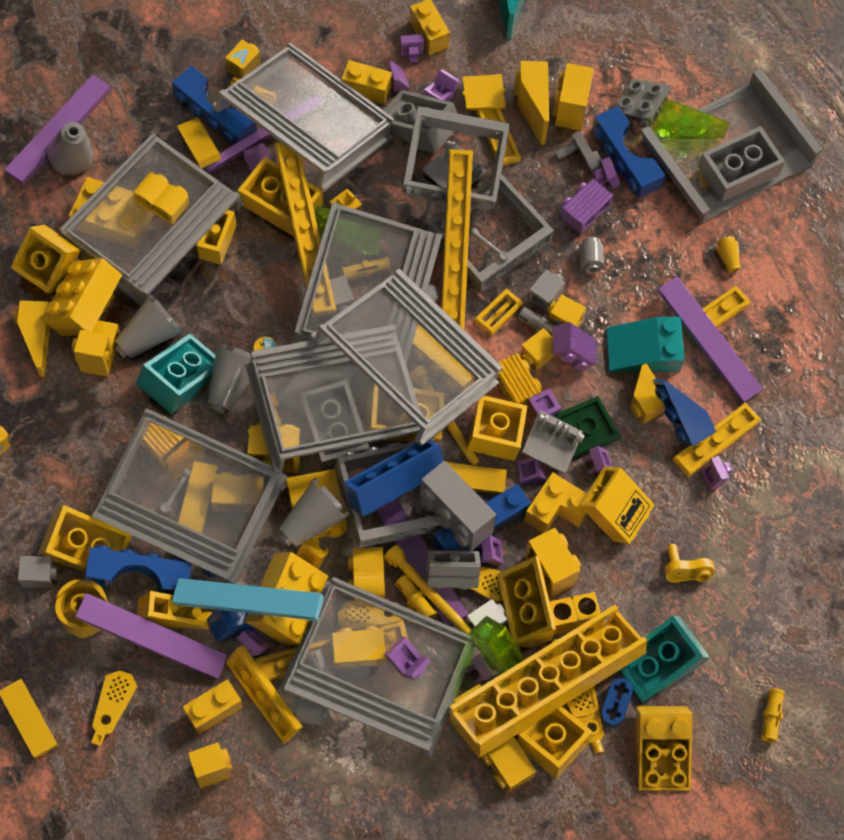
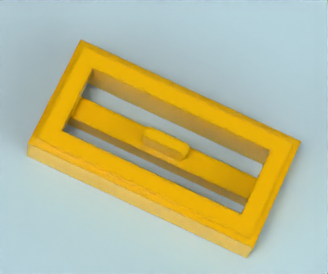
(486, 325)

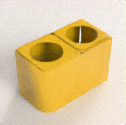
(572, 622)

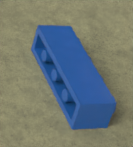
(392, 477)

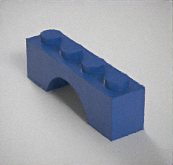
(193, 89)
(642, 174)
(509, 508)
(106, 565)

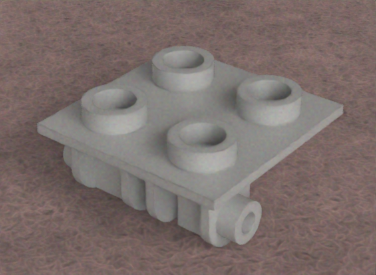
(643, 100)
(438, 168)
(552, 441)

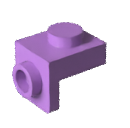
(443, 87)
(406, 659)

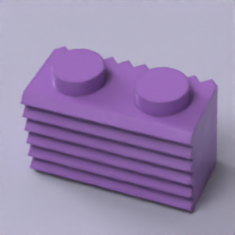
(586, 205)
(574, 346)

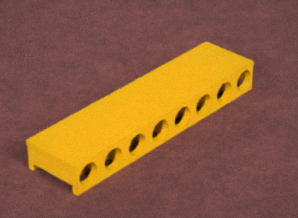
(546, 682)

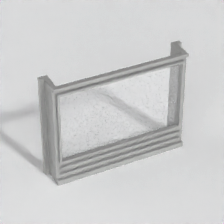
(745, 109)
(310, 113)
(137, 240)
(356, 257)
(413, 353)
(318, 401)
(190, 495)
(334, 670)

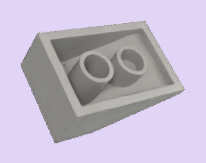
(404, 110)

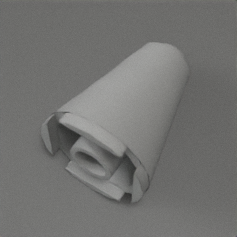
(70, 150)
(146, 329)
(228, 378)
(311, 515)

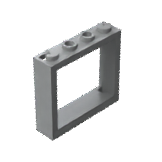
(462, 124)
(541, 238)
(387, 533)

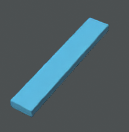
(248, 599)

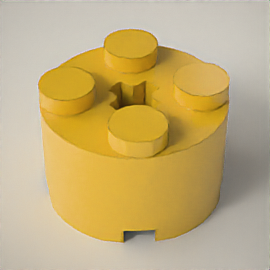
(69, 601)

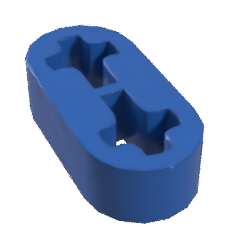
(611, 700)

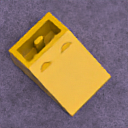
(663, 748)

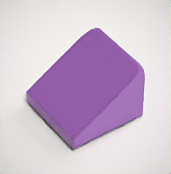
(399, 78)
(254, 156)
(532, 471)

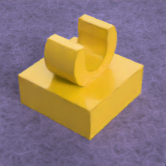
(347, 199)
(312, 553)

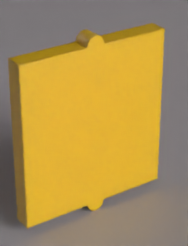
(484, 92)

